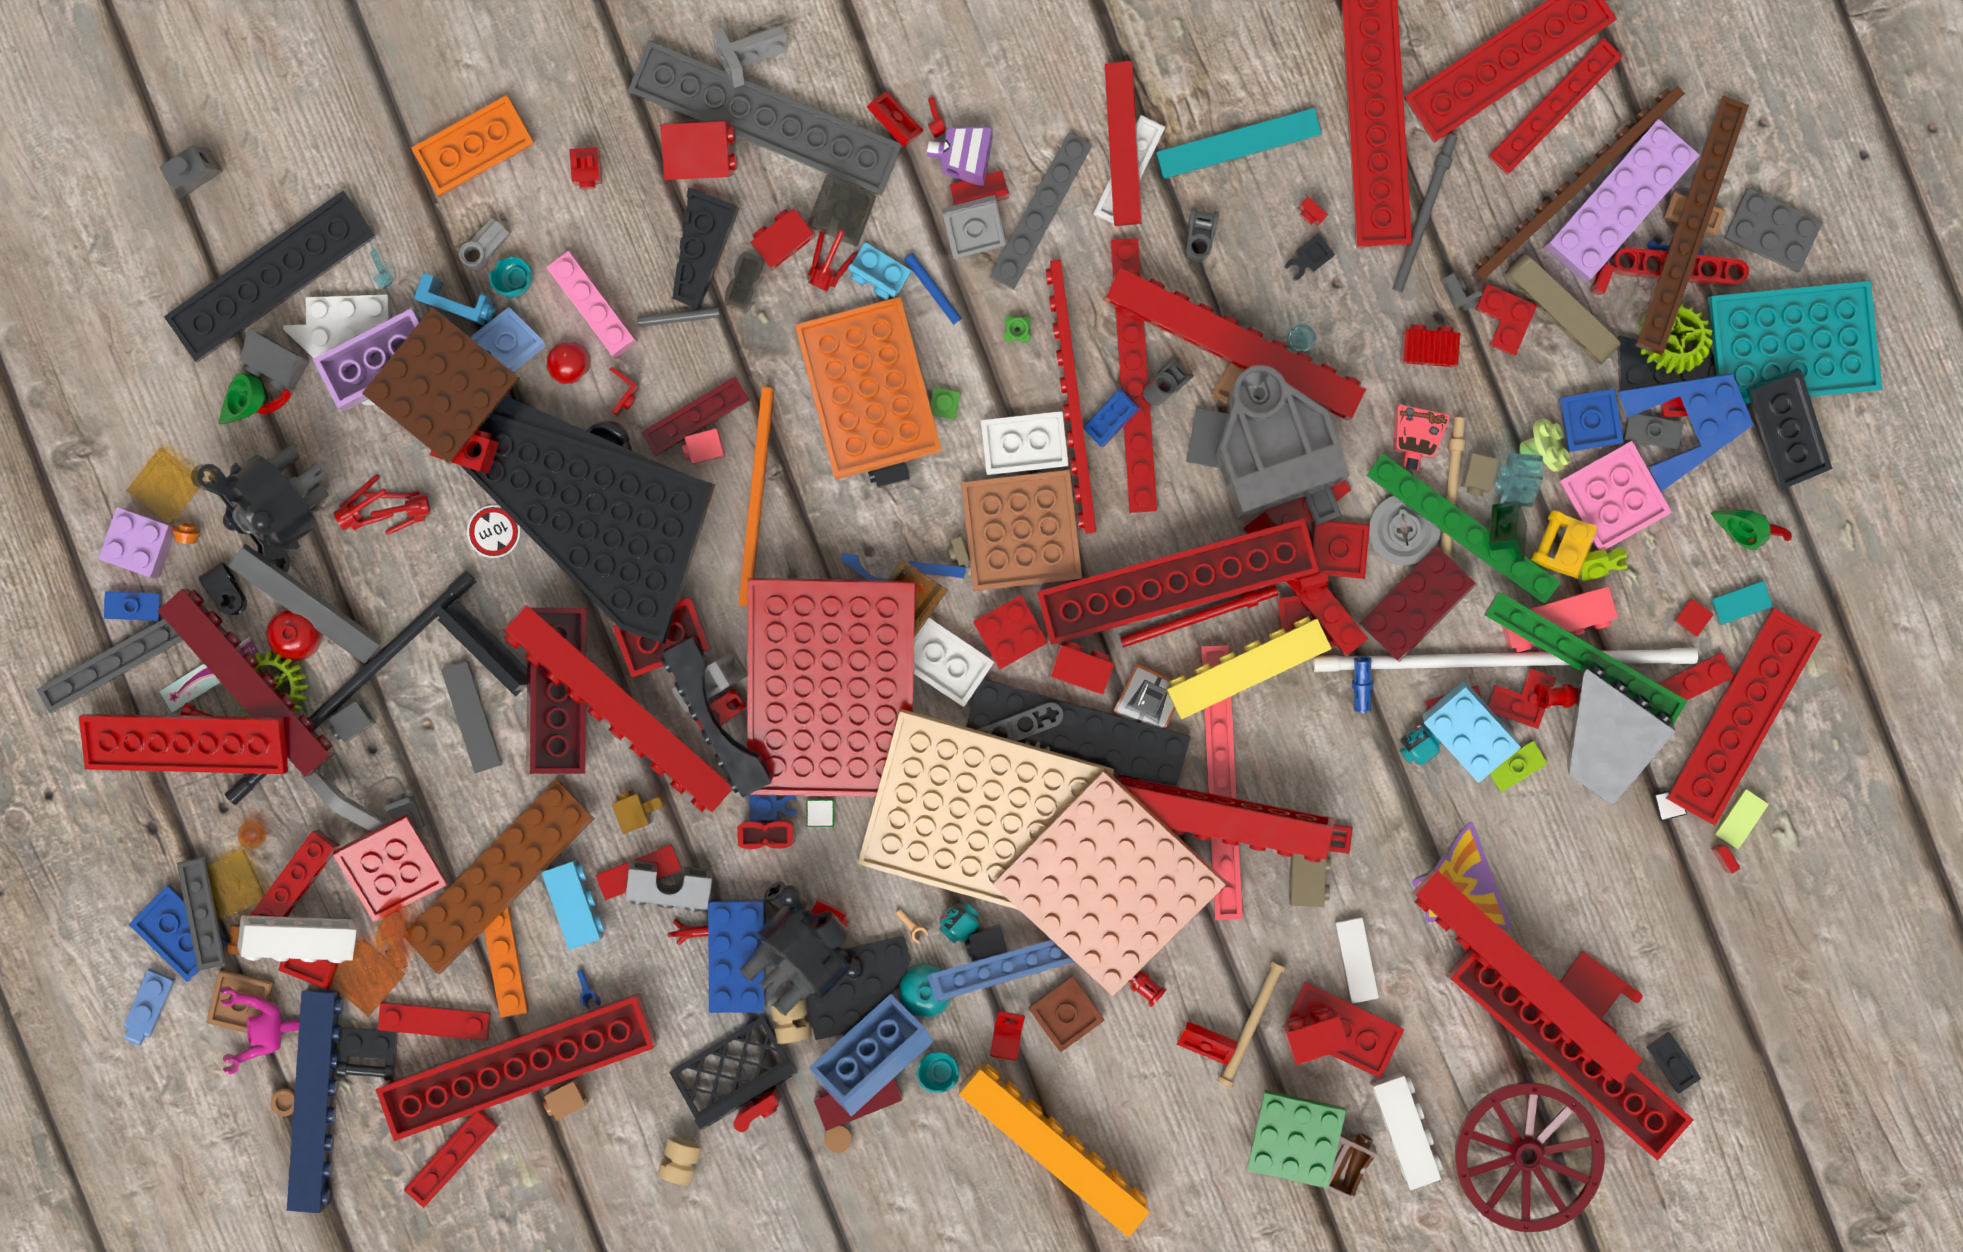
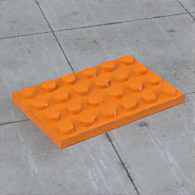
(868, 388)

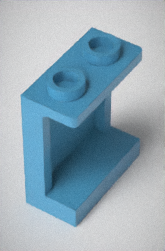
(428, 295)

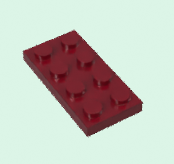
(1418, 603)

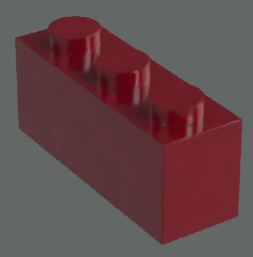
(834, 1115)

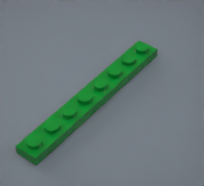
(1461, 528)
(1575, 650)

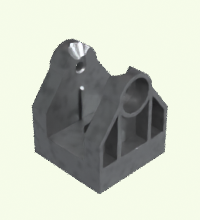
(1275, 444)

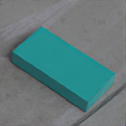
(1741, 602)

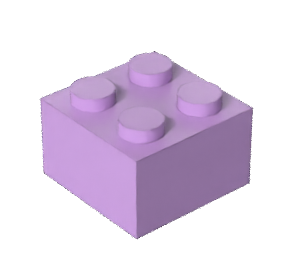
(137, 542)

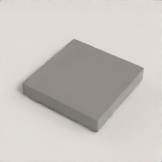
(973, 227)

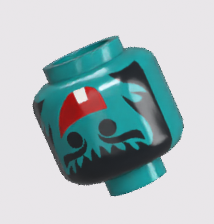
(1419, 745)
(959, 922)

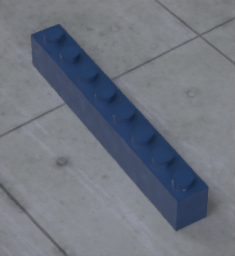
(314, 1100)

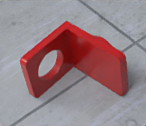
(628, 398)
(1007, 1036)

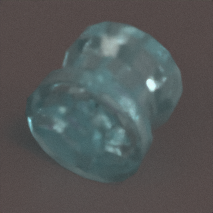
(1296, 341)

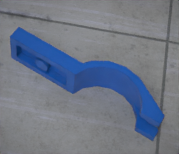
(927, 568)

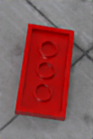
(1368, 1035)

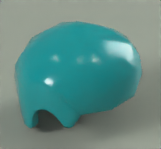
(511, 277)
(938, 1072)

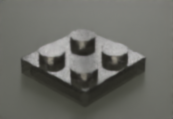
(841, 207)

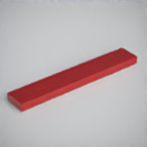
(1555, 106)
(1123, 143)

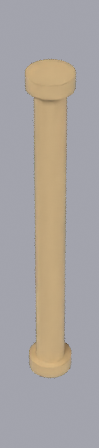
(1252, 1022)

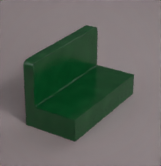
(1508, 528)

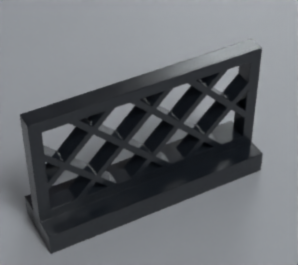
(484, 646)
(745, 1093)

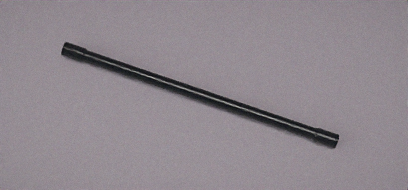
(453, 592)

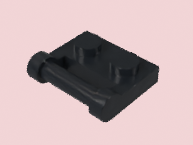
(367, 1044)

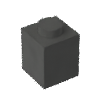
(351, 721)

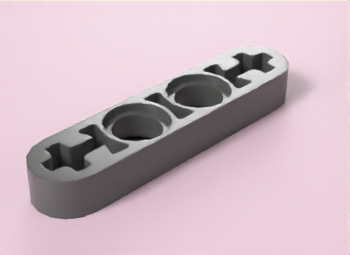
(1011, 726)

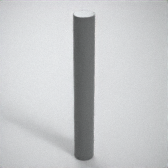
(679, 316)

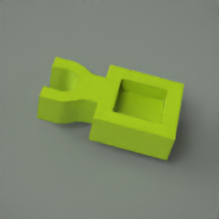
(1600, 562)

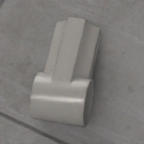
(485, 242)

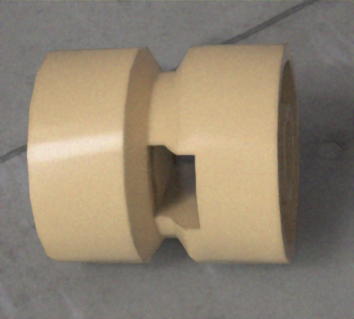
(793, 1025)
(680, 1157)

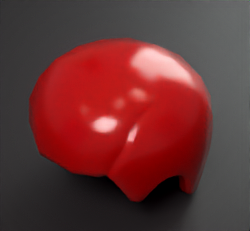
(568, 362)

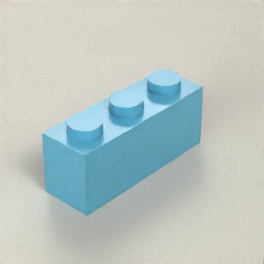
(573, 904)

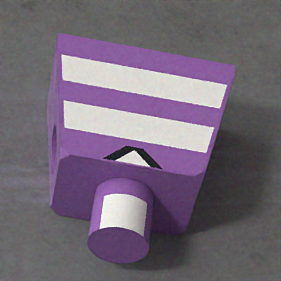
(964, 153)

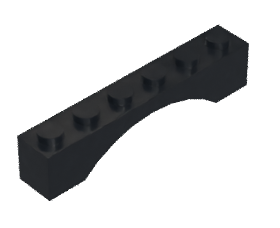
(746, 767)

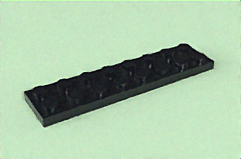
(270, 276)
(1086, 733)

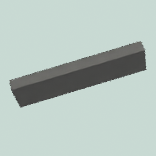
(471, 717)
(201, 913)

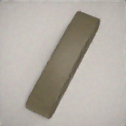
(1562, 309)

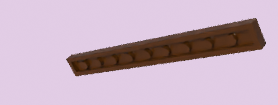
(1585, 175)
(1691, 225)

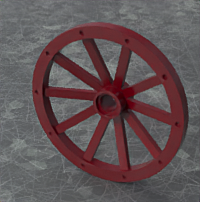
(1467, 1132)

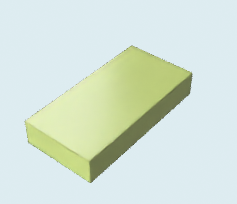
(1741, 819)

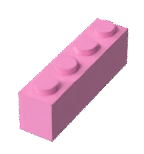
(591, 304)

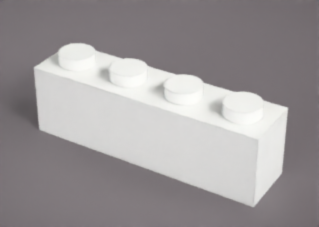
(296, 938)
(1405, 1130)

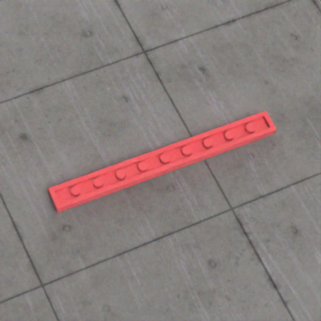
(1222, 782)

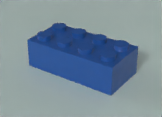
(730, 946)

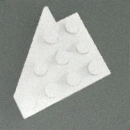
(337, 320)

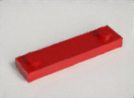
(434, 1021)

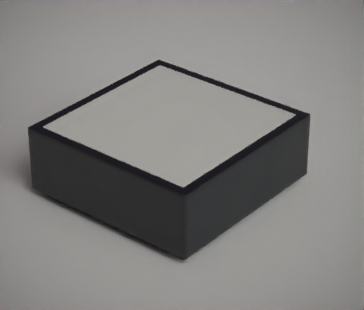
(1665, 808)

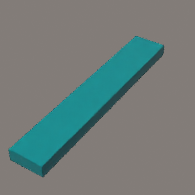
(1238, 143)

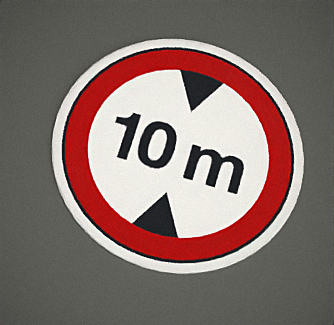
(492, 532)

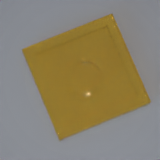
(164, 486)
(234, 884)

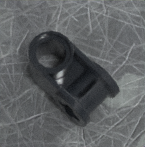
(221, 585)

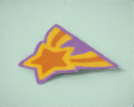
(1470, 873)

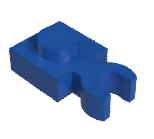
(767, 807)

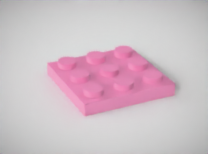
(1615, 495)

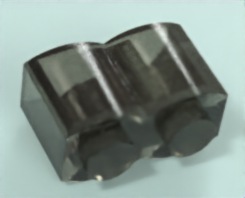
(748, 274)

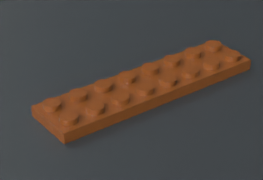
(498, 876)

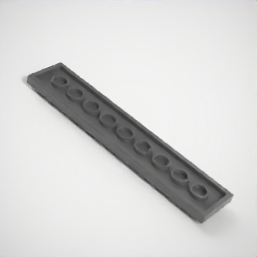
(766, 118)

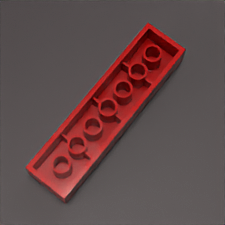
(1235, 819)

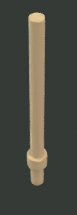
(1456, 446)

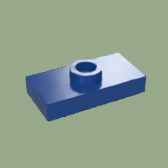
(1111, 417)
(132, 606)

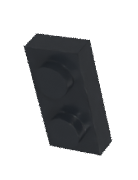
(1673, 1062)

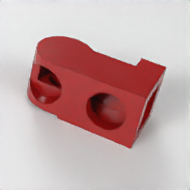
(726, 707)

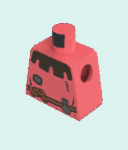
(1417, 434)

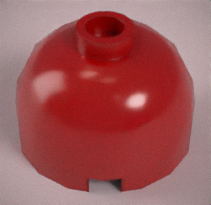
(292, 636)

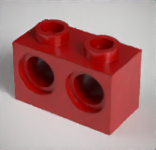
(466, 456)

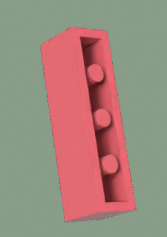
(1571, 614)

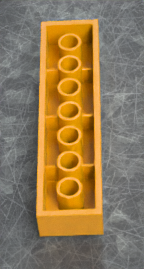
(1055, 1149)

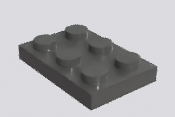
(1773, 230)

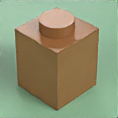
(565, 1099)

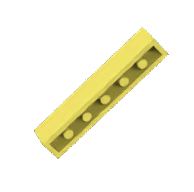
(1248, 668)

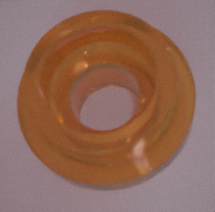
(243, 834)

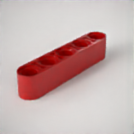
(1719, 267)

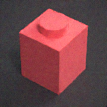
(703, 447)

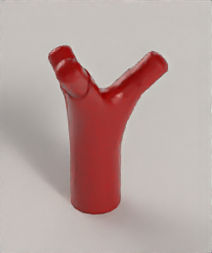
(687, 932)

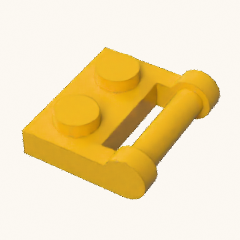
(1573, 546)

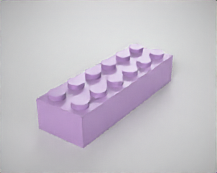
(1621, 201)

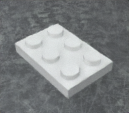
(1024, 443)
(949, 662)

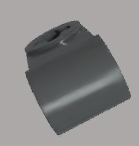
(1201, 229)
(1166, 382)

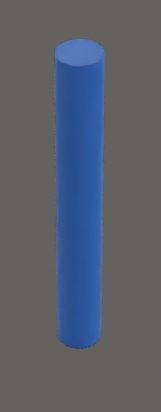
(933, 289)

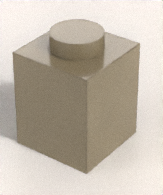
(1479, 474)

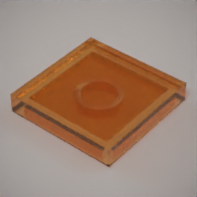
(366, 978)

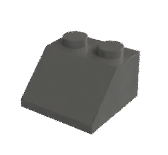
(273, 360)

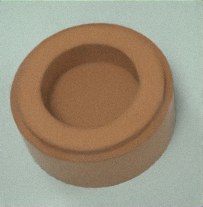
(283, 1102)
(838, 1139)

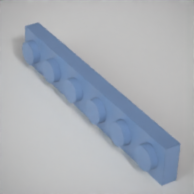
(997, 970)

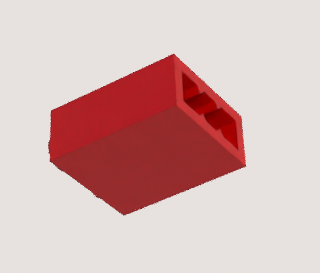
(698, 149)

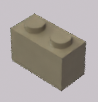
(1308, 882)

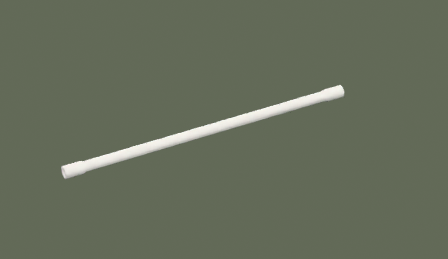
(1332, 663)

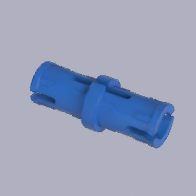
(1362, 684)

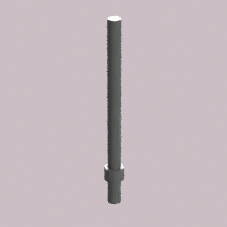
(1442, 163)

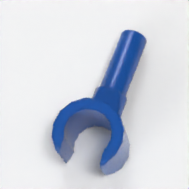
(587, 992)

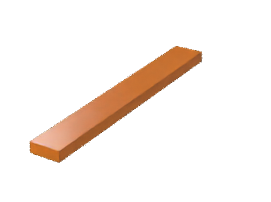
(756, 493)

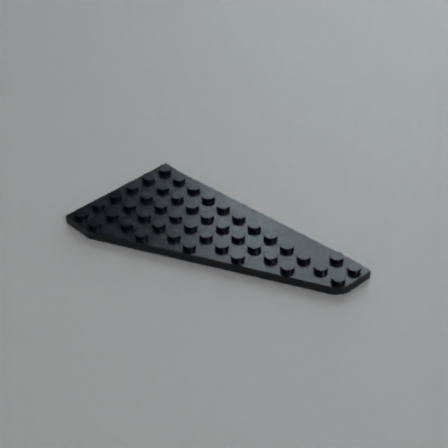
(598, 512)

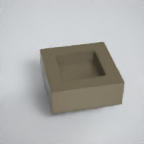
(958, 552)

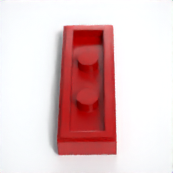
(614, 880)

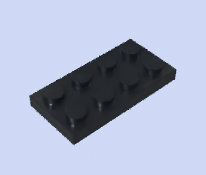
(1789, 428)

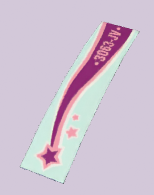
(196, 682)

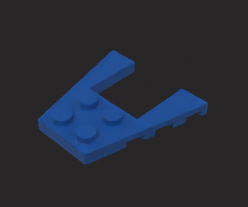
(1713, 409)

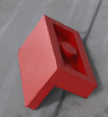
(966, 191)

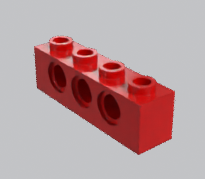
(297, 876)

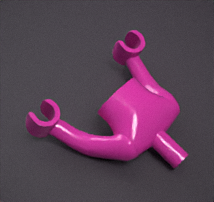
(262, 1030)

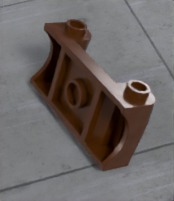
(1350, 1164)

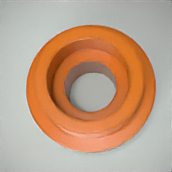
(186, 533)

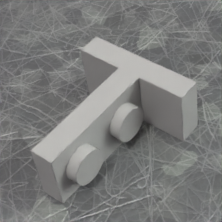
(747, 50)
(718, 677)

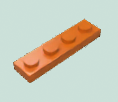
(506, 966)

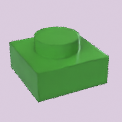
(944, 403)

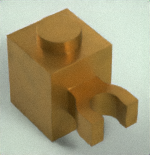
(633, 812)

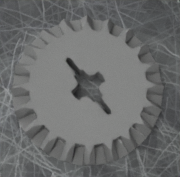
(1392, 545)

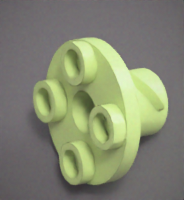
(1548, 444)

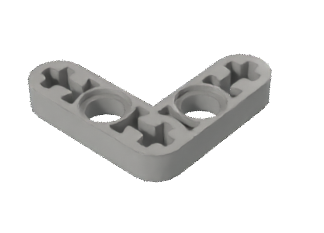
(344, 806)

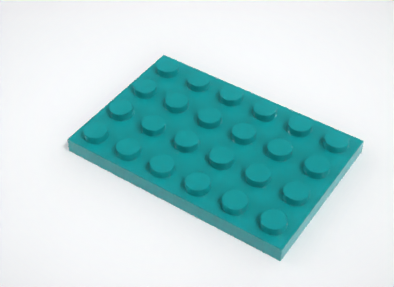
(1812, 328)

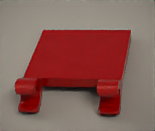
(1596, 986)

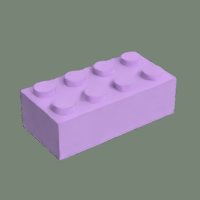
(356, 362)

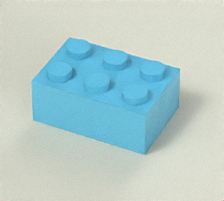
(1471, 731)

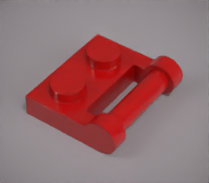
(763, 1106)

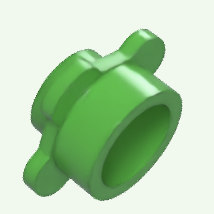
(1022, 323)

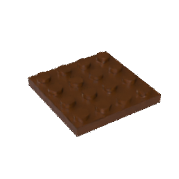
(440, 385)

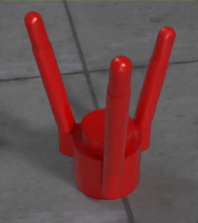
(822, 276)
(416, 506)
(349, 514)

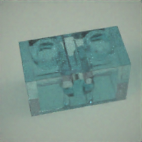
(1520, 479)

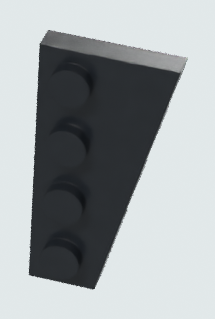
(703, 240)
(1636, 372)

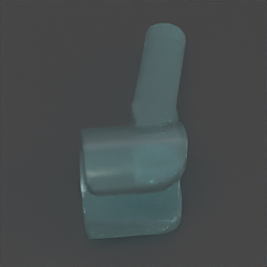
(383, 278)

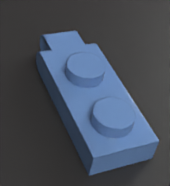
(147, 1006)

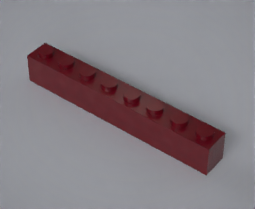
(244, 678)

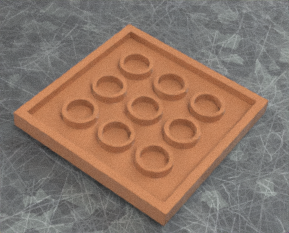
(1021, 530)

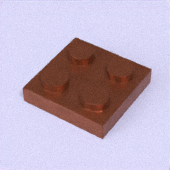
(1066, 1014)

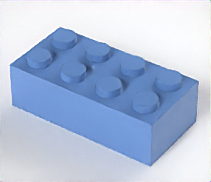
(871, 1054)

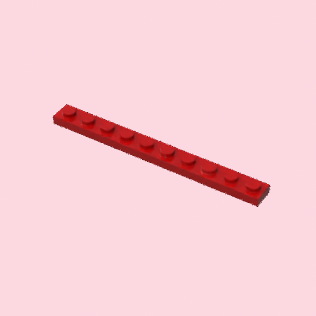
(1133, 380)
(1069, 385)

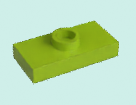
(1518, 766)

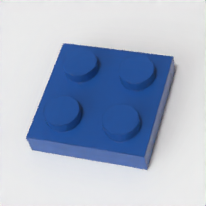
(1591, 420)

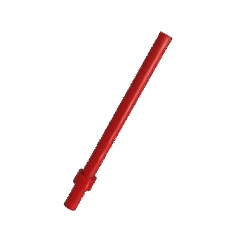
(1248, 599)

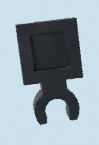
(1312, 255)

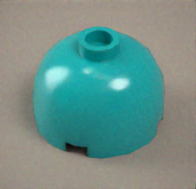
(917, 994)

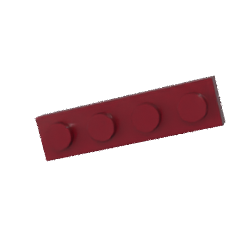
(695, 416)

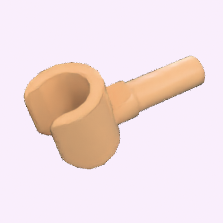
(911, 925)

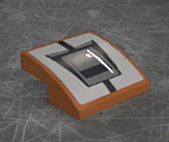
(1146, 698)

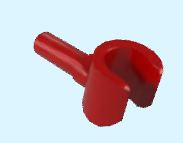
(937, 126)

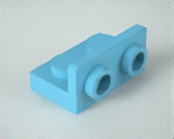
(879, 271)

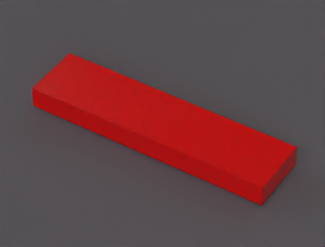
(451, 1158)

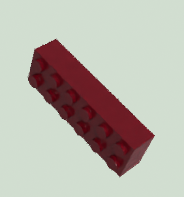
(554, 719)

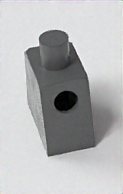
(189, 170)

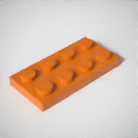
(472, 146)

